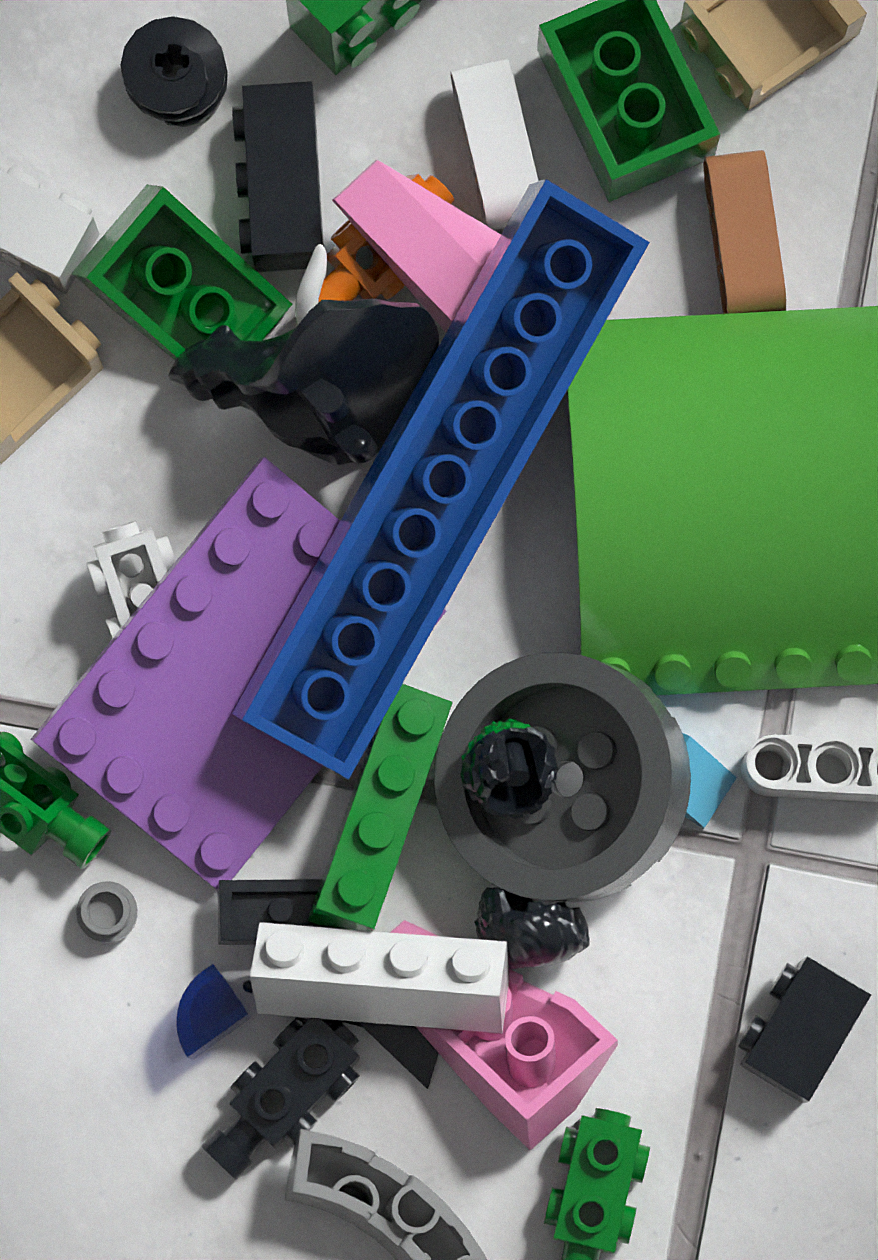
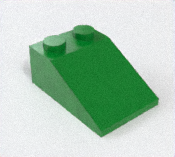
(177, 277)

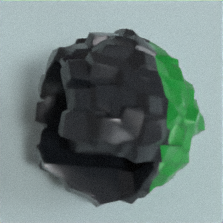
(509, 769)

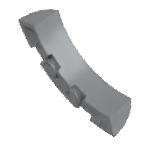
(376, 1199)

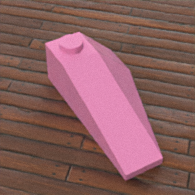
(538, 1064)

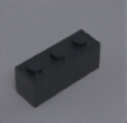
(279, 175)

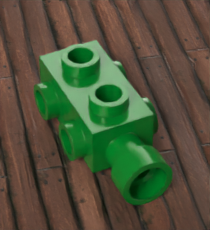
(35, 813)
(598, 1184)

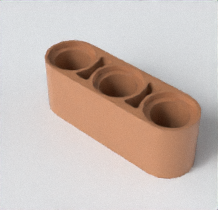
(744, 232)

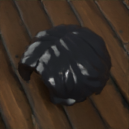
(533, 931)

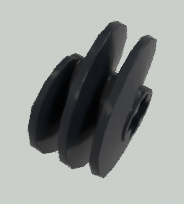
(197, 86)

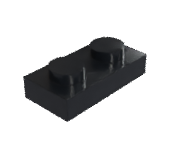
(251, 902)

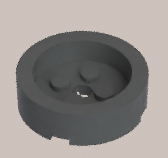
(630, 789)

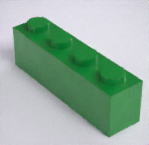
(380, 812)

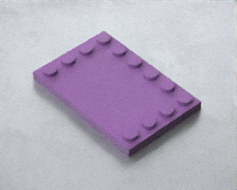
(157, 704)

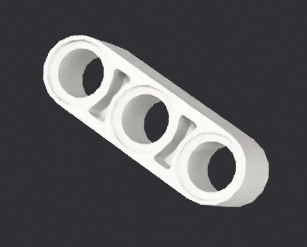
(494, 138)
(801, 776)

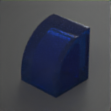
(208, 1012)

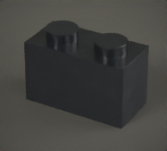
(803, 1028)

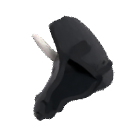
(328, 381)

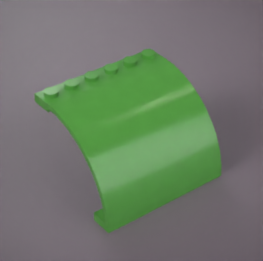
(730, 499)

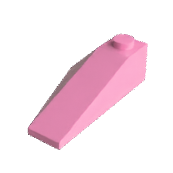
(419, 237)

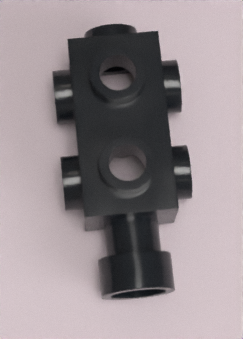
(297, 1082)

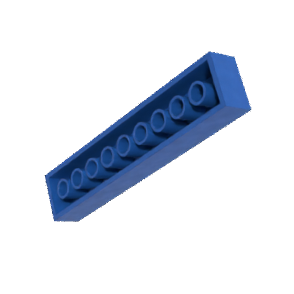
(441, 477)

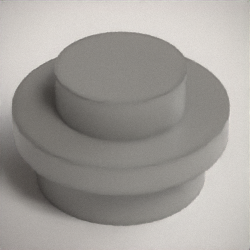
(107, 912)

